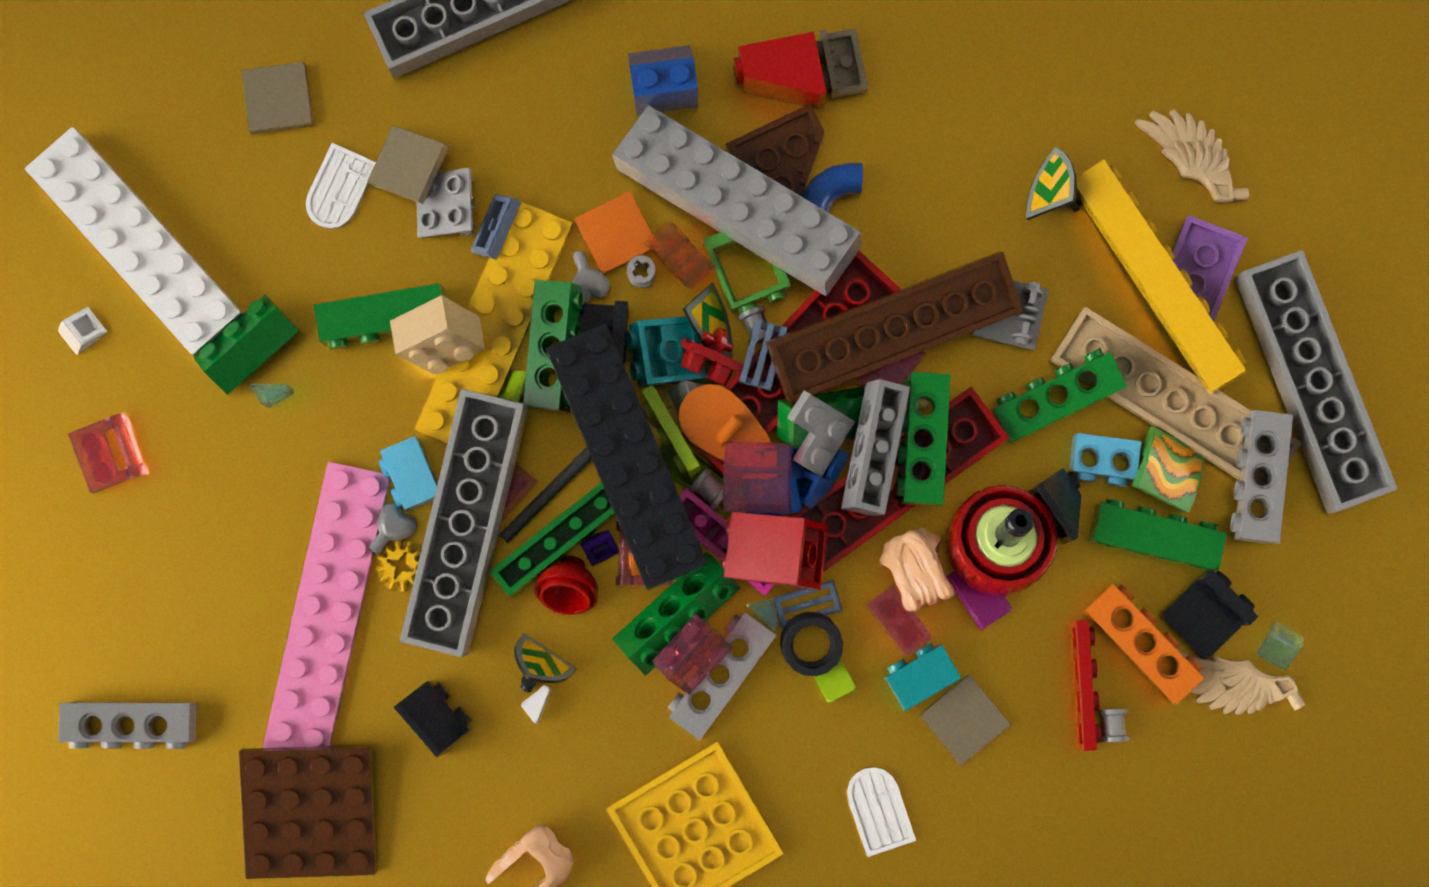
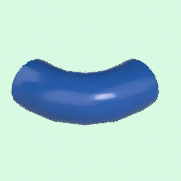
(834, 183)

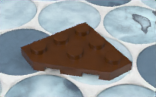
(783, 148)

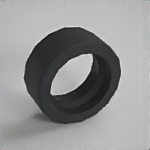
(818, 667)

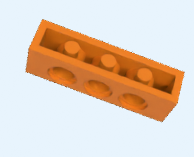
(1172, 686)

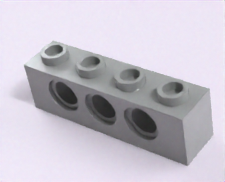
(1277, 430)
(875, 447)
(76, 718)
(699, 721)

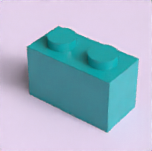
(922, 676)

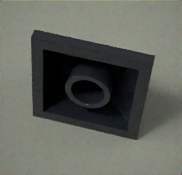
(1062, 501)

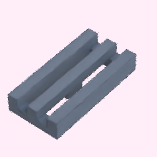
(495, 226)
(756, 380)
(833, 596)

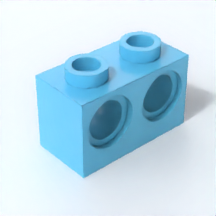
(1104, 450)

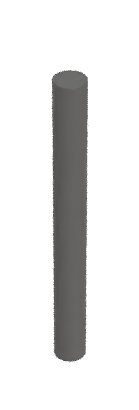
(546, 495)

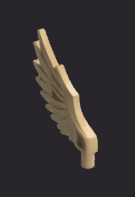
(1194, 153)
(1242, 686)

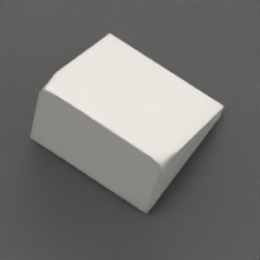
(81, 330)
(536, 703)

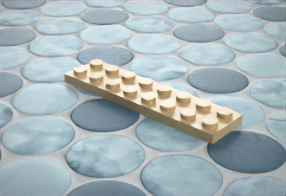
(1164, 393)

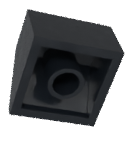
(434, 717)

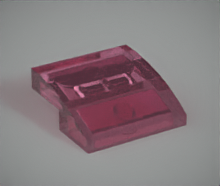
(757, 477)

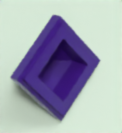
(599, 547)

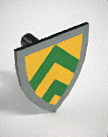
(1053, 186)
(707, 314)
(539, 664)

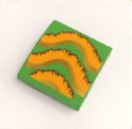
(1169, 470)

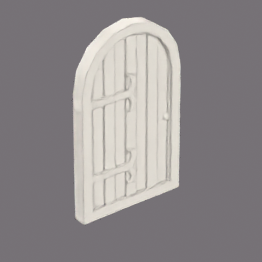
(338, 187)
(879, 811)

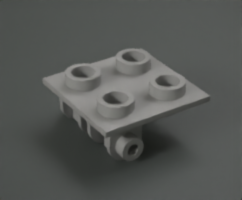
(447, 205)
(1024, 327)

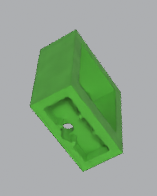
(720, 242)

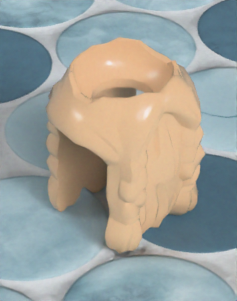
(917, 568)
(546, 849)

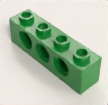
(548, 298)
(1107, 382)
(935, 389)
(661, 620)

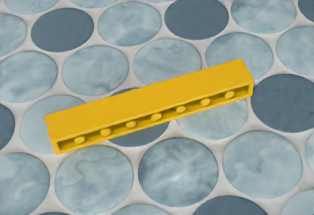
(1158, 278)

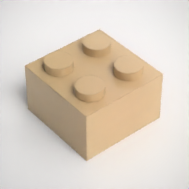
(437, 335)

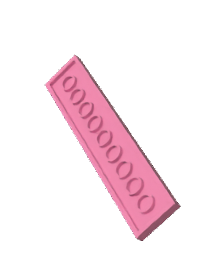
(327, 608)

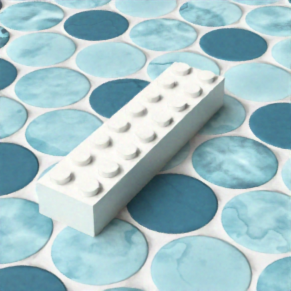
(133, 241)

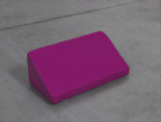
(982, 607)

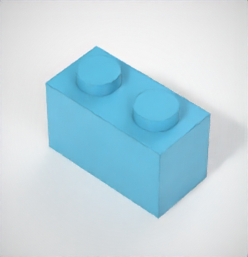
(410, 473)

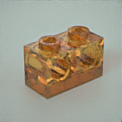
(678, 255)

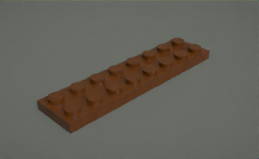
(894, 326)

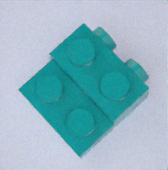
(659, 351)

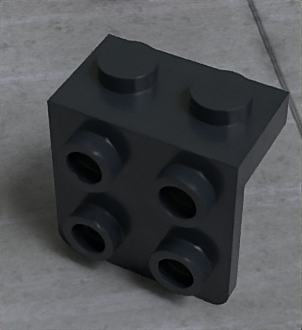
(1209, 613)

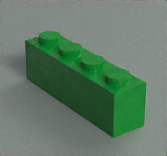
(368, 316)
(1157, 536)

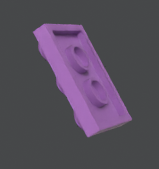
(1209, 258)

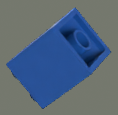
(664, 79)

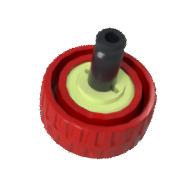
(1001, 540)

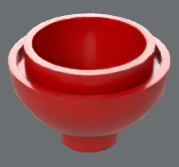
(567, 587)

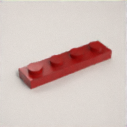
(1086, 699)

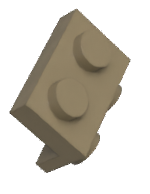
(842, 63)

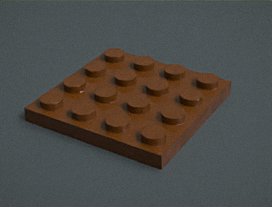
(308, 811)

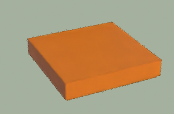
(614, 232)

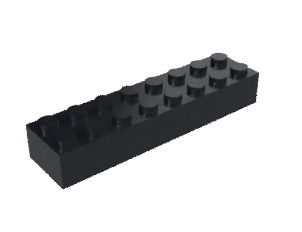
(626, 457)

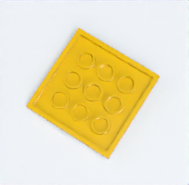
(695, 825)

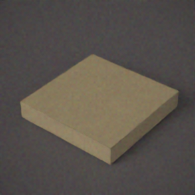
(277, 97)
(407, 164)
(964, 719)

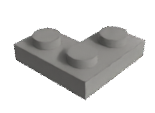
(826, 432)

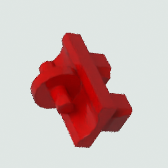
(697, 354)

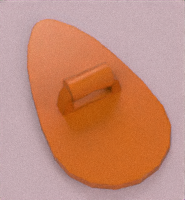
(716, 415)

